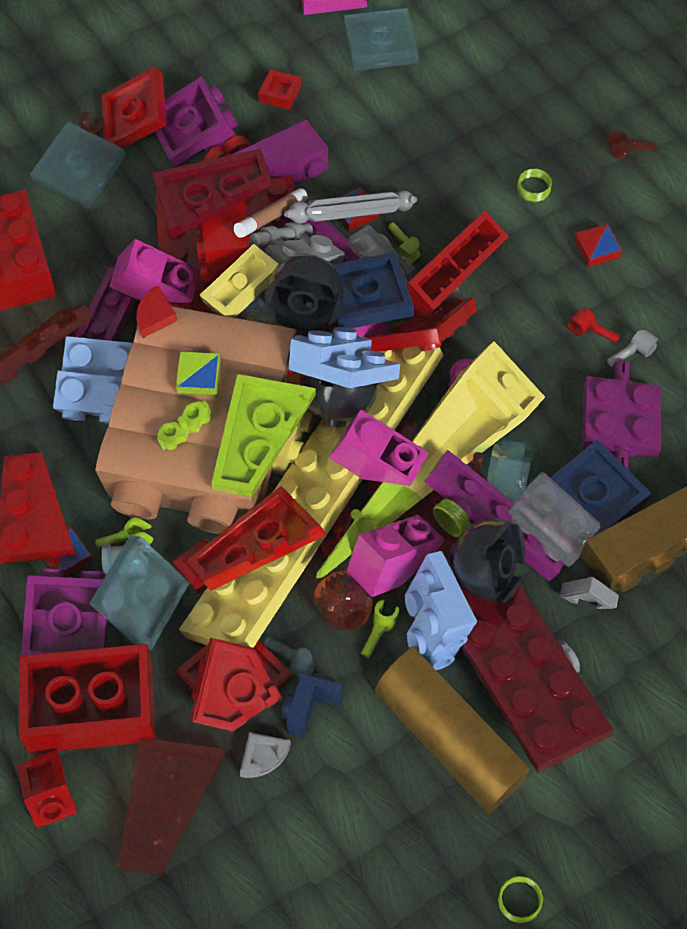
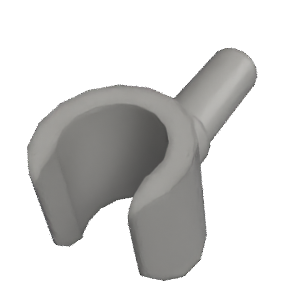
(642, 341)

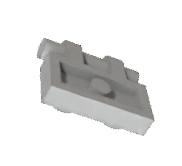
(295, 240)

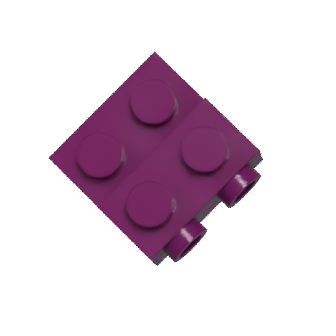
(195, 121)
(60, 613)

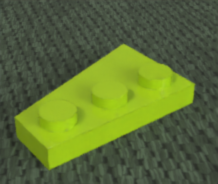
(256, 431)

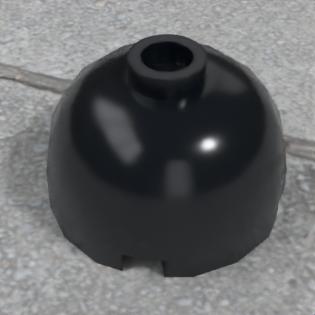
(305, 292)
(339, 403)
(487, 559)

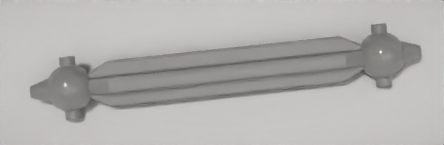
(350, 206)

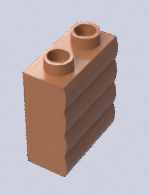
(130, 459)

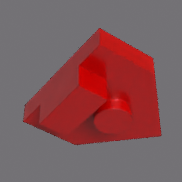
(230, 686)

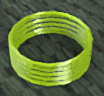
(534, 196)
(445, 523)
(529, 881)

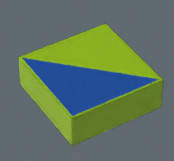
(198, 373)

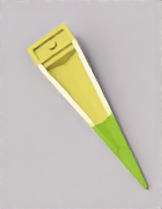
(472, 415)

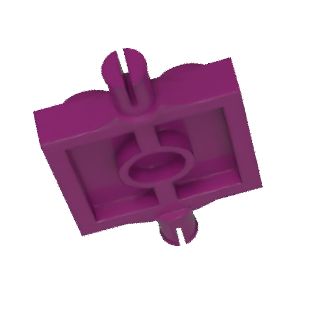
(622, 415)

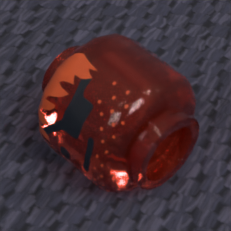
(342, 601)

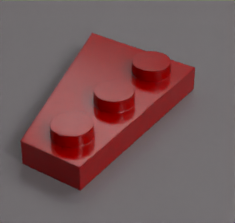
(429, 330)
(30, 512)
(257, 538)

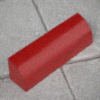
(454, 264)

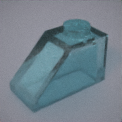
(510, 466)

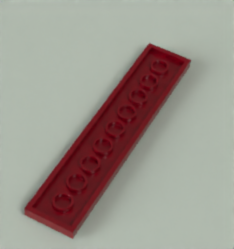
(521, 662)

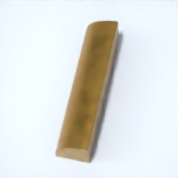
(451, 730)

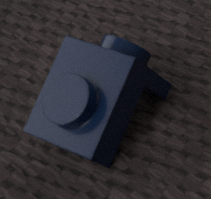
(299, 707)

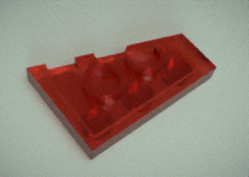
(36, 342)
(162, 801)

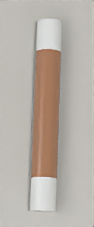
(268, 213)

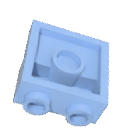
(340, 358)
(90, 378)
(439, 612)

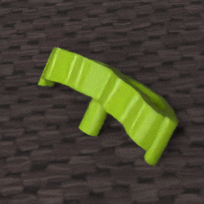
(190, 422)

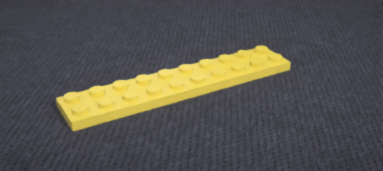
(246, 605)

